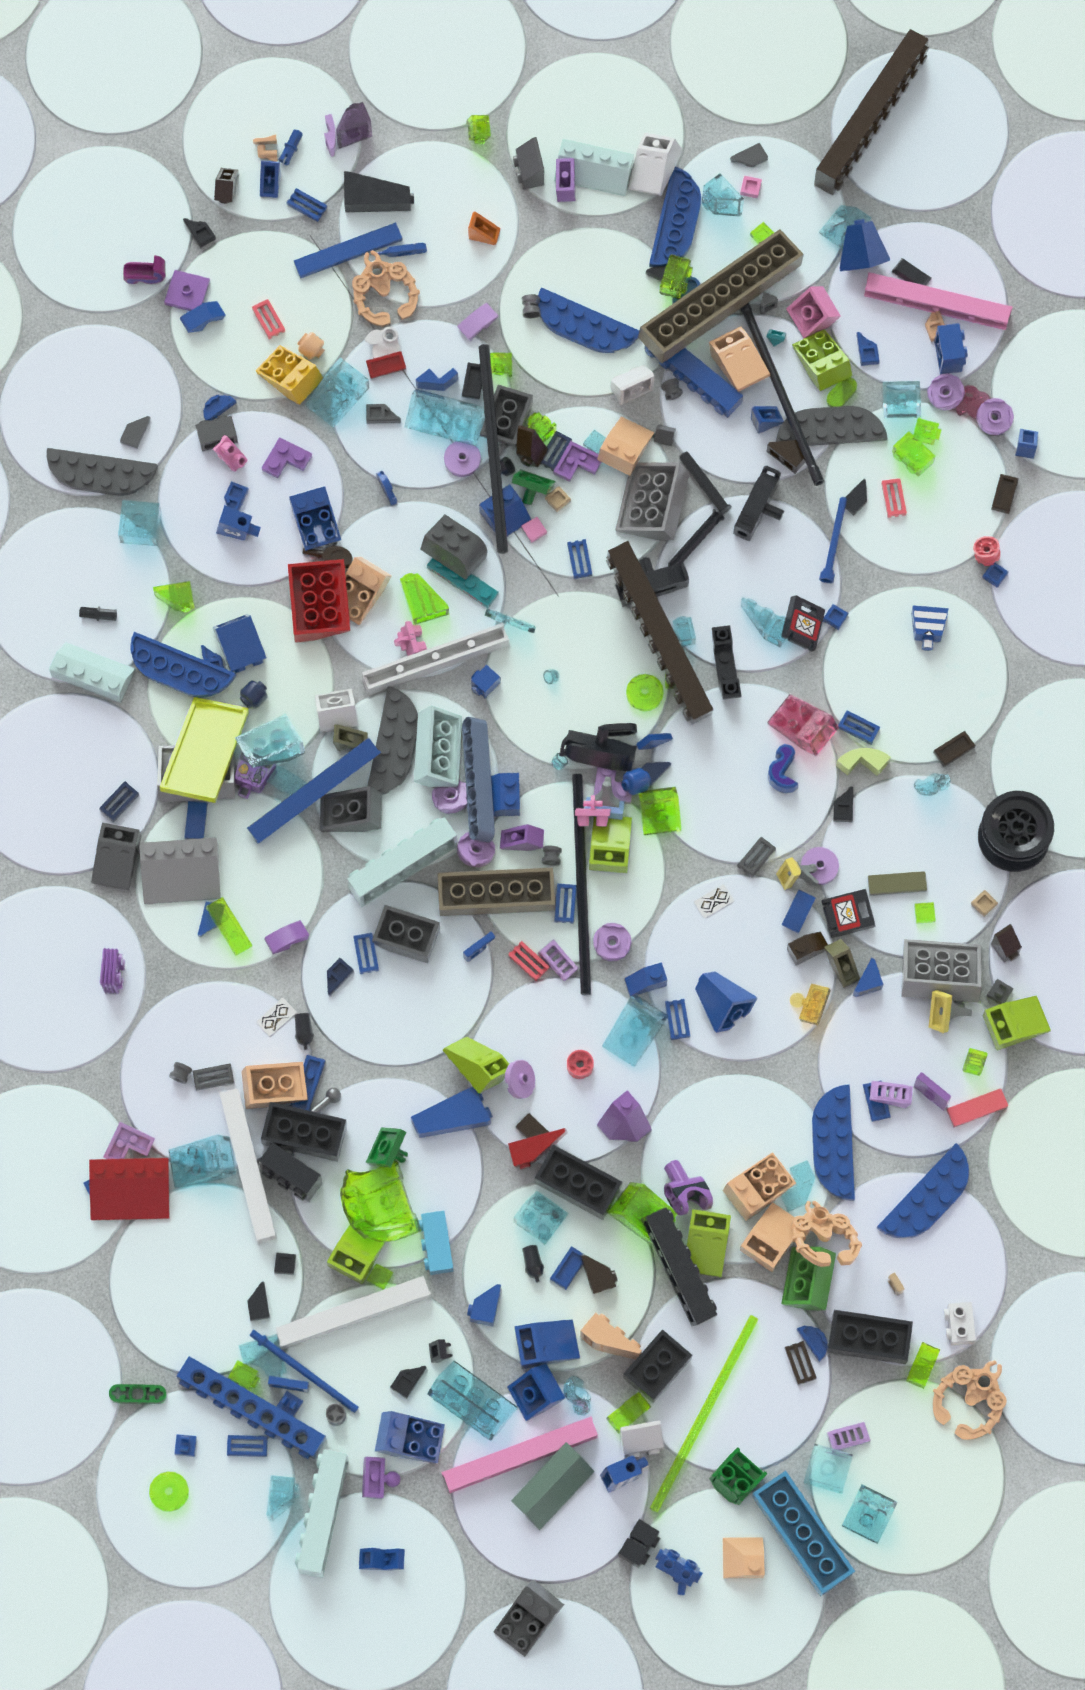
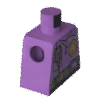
(251, 778)

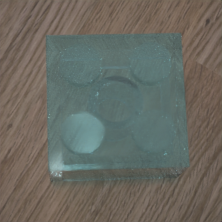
(139, 523)

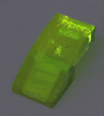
(923, 1365)
(628, 1412)

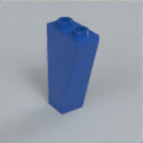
(453, 1114)

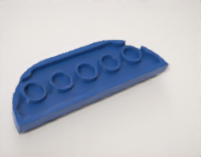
(677, 218)
(584, 324)
(178, 668)
(834, 1143)
(929, 1197)

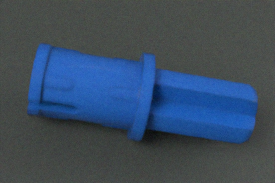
(291, 146)

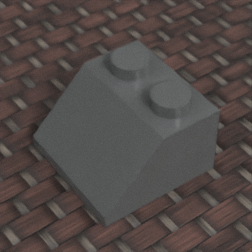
(529, 164)

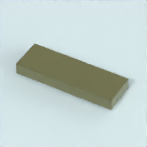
(897, 883)

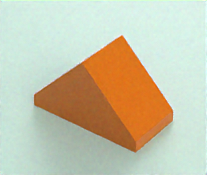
(482, 229)

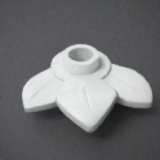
(382, 345)

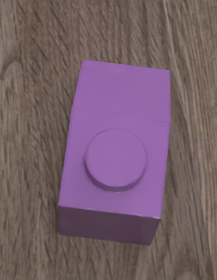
(565, 180)
(522, 838)

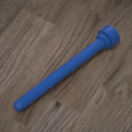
(827, 574)

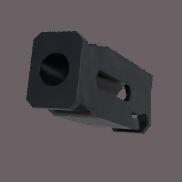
(758, 504)
(661, 580)
(598, 750)

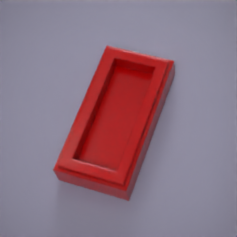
(386, 365)

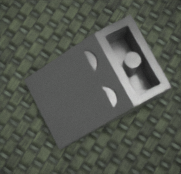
(115, 856)
(528, 1617)

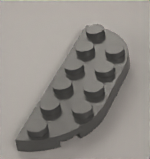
(835, 426)
(99, 472)
(395, 741)

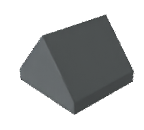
(768, 302)
(664, 435)

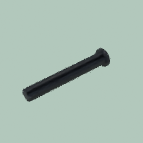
(705, 483)
(697, 538)

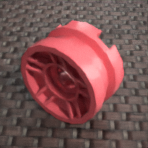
(985, 544)
(576, 1057)

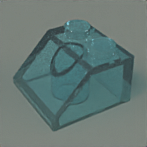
(722, 197)
(901, 399)
(281, 1495)
(869, 1514)

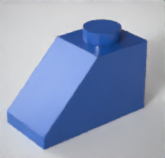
(646, 979)
(485, 1307)

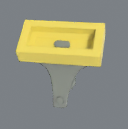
(792, 870)
(944, 1010)

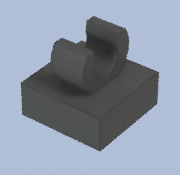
(1000, 992)

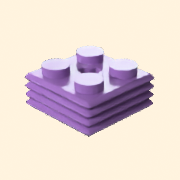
(111, 968)

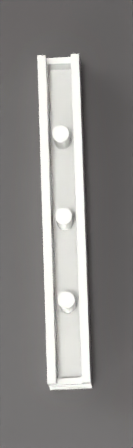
(435, 659)
(247, 1166)
(353, 1312)

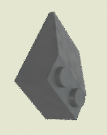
(351, 810)

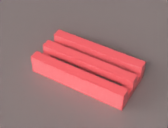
(274, 331)
(896, 512)
(540, 971)

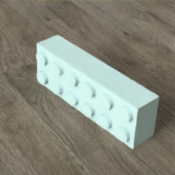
(402, 862)
(322, 1514)

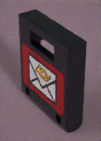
(803, 627)
(845, 913)

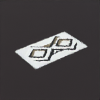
(714, 901)
(276, 1016)

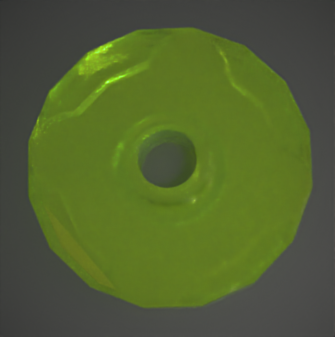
(642, 701)
(174, 1500)

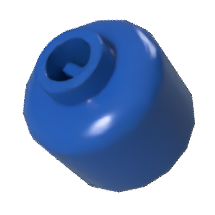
(636, 781)

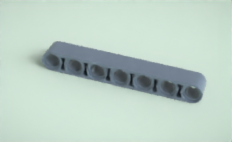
(478, 779)

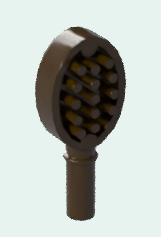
(331, 553)

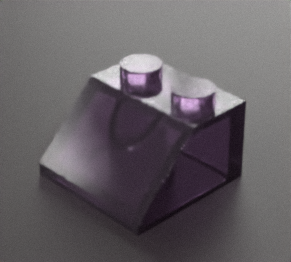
(353, 126)

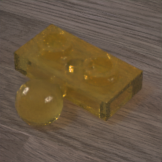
(812, 1005)

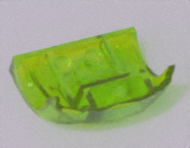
(378, 1204)

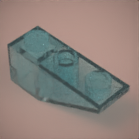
(765, 621)

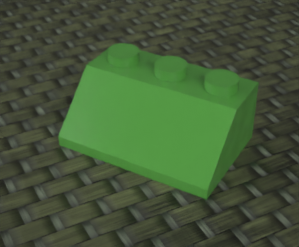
(806, 1283)

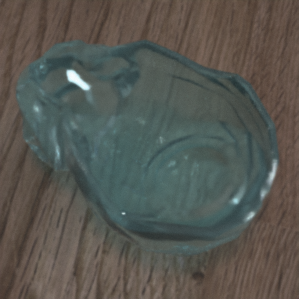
(932, 784)
(577, 1395)

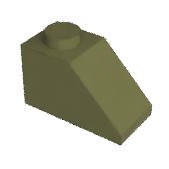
(842, 962)

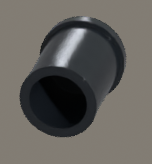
(303, 1029)
(533, 1263)

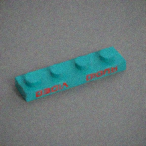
(471, 586)

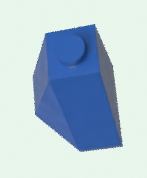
(862, 247)
(723, 1000)

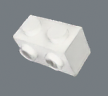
(960, 1323)

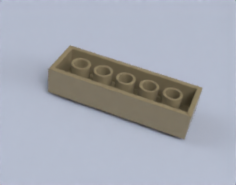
(496, 891)

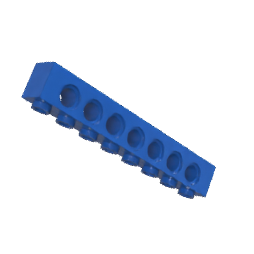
(192, 1368)

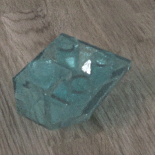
(836, 226)
(540, 1217)

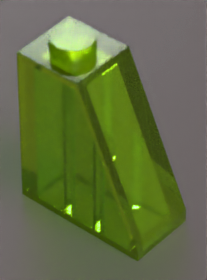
(421, 599)

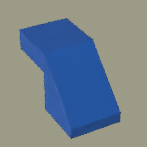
(201, 315)
(429, 380)
(381, 1559)

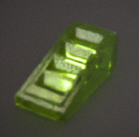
(974, 1061)

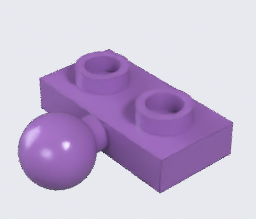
(375, 1477)

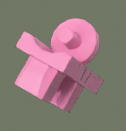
(230, 454)
(407, 639)
(583, 814)

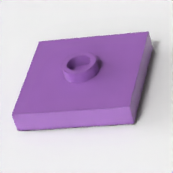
(186, 290)
(932, 1091)

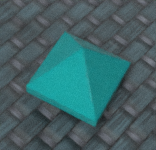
(775, 337)

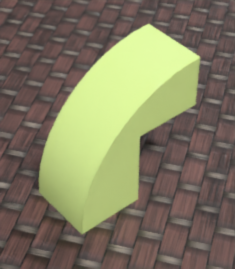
(871, 758)

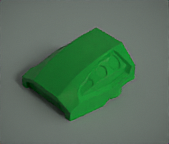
(736, 1477)

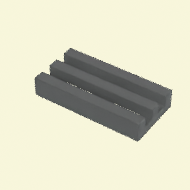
(746, 869)
(217, 1076)

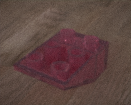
(803, 724)

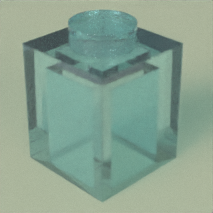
(684, 630)

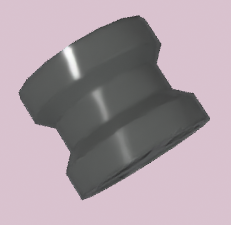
(671, 389)
(551, 855)
(180, 1072)

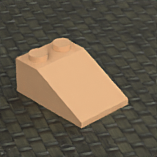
(625, 445)
(273, 1083)

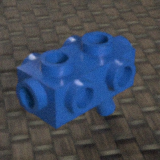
(683, 1571)

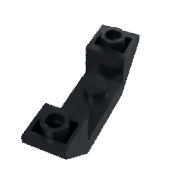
(724, 662)

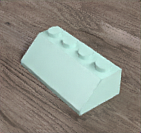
(598, 166)
(91, 672)
(438, 761)

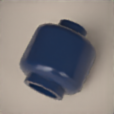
(253, 694)

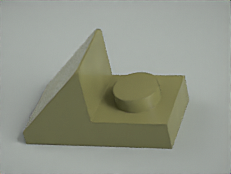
(347, 737)

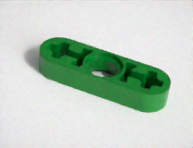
(122, 1399)

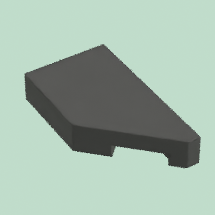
(380, 414)

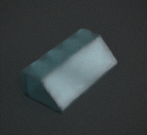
(445, 417)
(472, 1400)

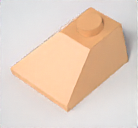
(743, 1557)

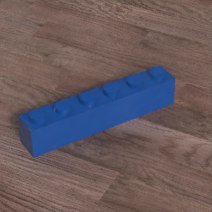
(702, 380)

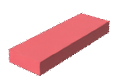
(977, 1107)

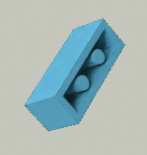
(436, 1243)

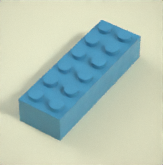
(803, 1533)

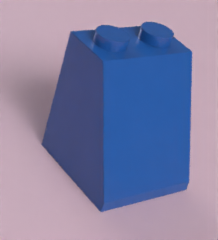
(240, 643)

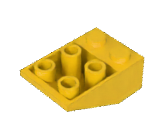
(290, 374)

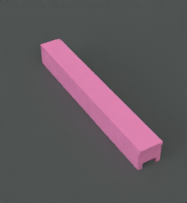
(935, 299)
(519, 1455)

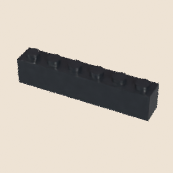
(679, 1266)

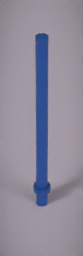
(262, 1340)

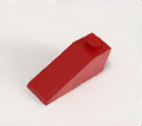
(533, 1148)

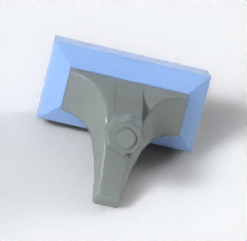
(609, 800)

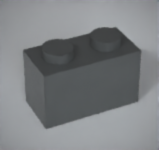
(212, 431)

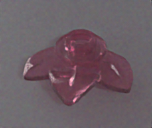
(971, 404)

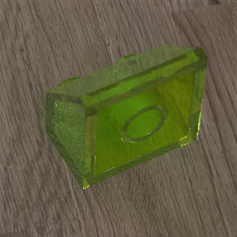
(660, 811)

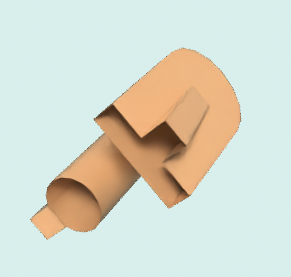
(262, 152)

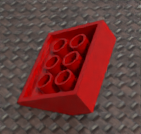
(318, 599)
(129, 1189)

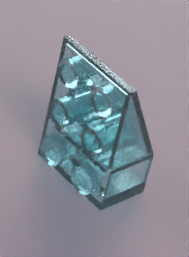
(338, 392)
(202, 1161)

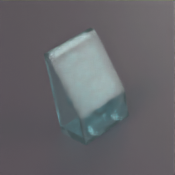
(271, 743)
(634, 1030)

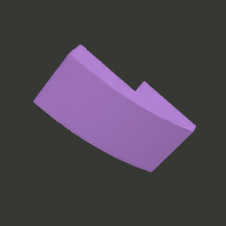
(286, 936)

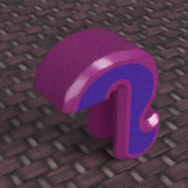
(145, 271)

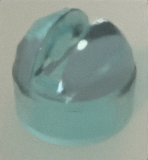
(551, 676)
(559, 762)

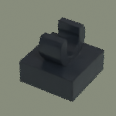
(438, 1350)

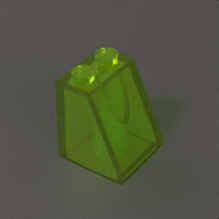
(635, 1204)

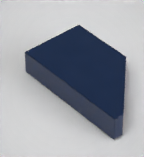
(656, 770)
(337, 975)

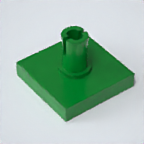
(533, 484)
(387, 1148)

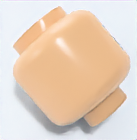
(311, 346)

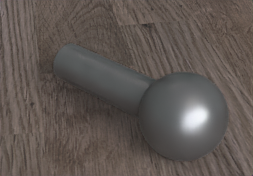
(333, 1095)

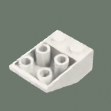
(654, 163)

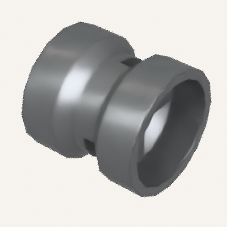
(530, 305)
(333, 1412)

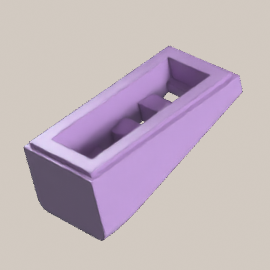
(563, 956)
(899, 1101)
(832, 1441)

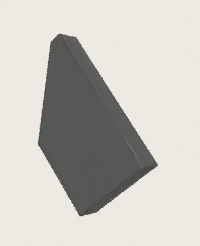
(751, 156)
(134, 432)

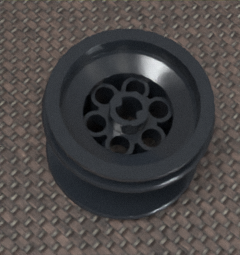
(1019, 810)

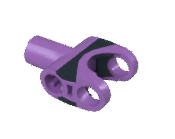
(685, 1189)

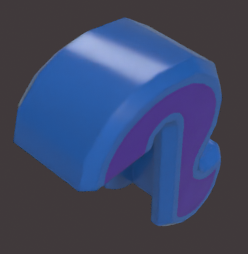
(777, 769)

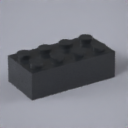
(304, 1131)
(578, 1182)
(870, 1337)

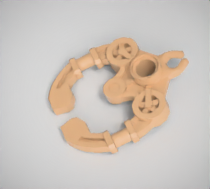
(381, 283)
(823, 1225)
(975, 1393)

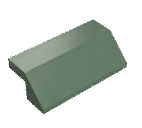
(552, 1486)

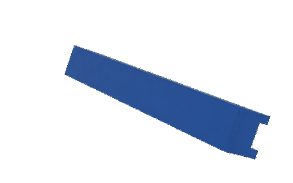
(313, 790)

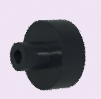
(507, 466)

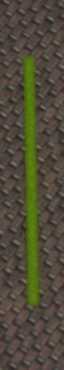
(704, 1413)

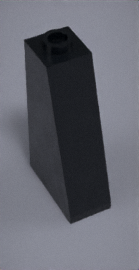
(374, 194)

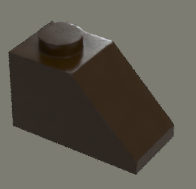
(225, 185)
(530, 447)
(787, 453)
(1006, 944)
(806, 947)
(598, 1275)

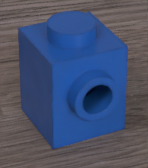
(485, 681)

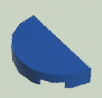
(217, 405)
(387, 487)
(815, 1340)

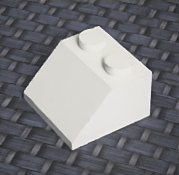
(632, 384)
(336, 708)
(642, 1439)

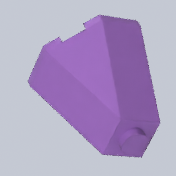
(624, 1120)

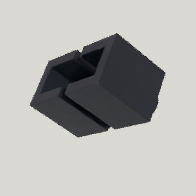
(635, 1553)

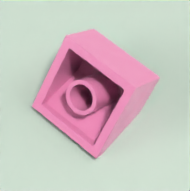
(813, 311)

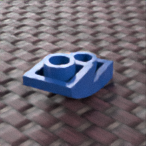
(798, 911)

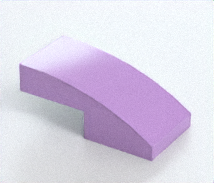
(330, 136)
(476, 321)

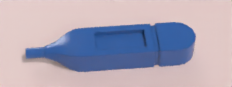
(404, 250)

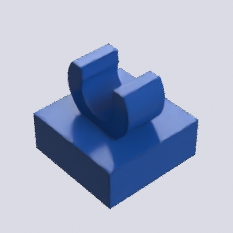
(290, 1403)
(185, 1445)

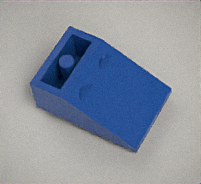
(314, 518)
(546, 1343)
(409, 1437)

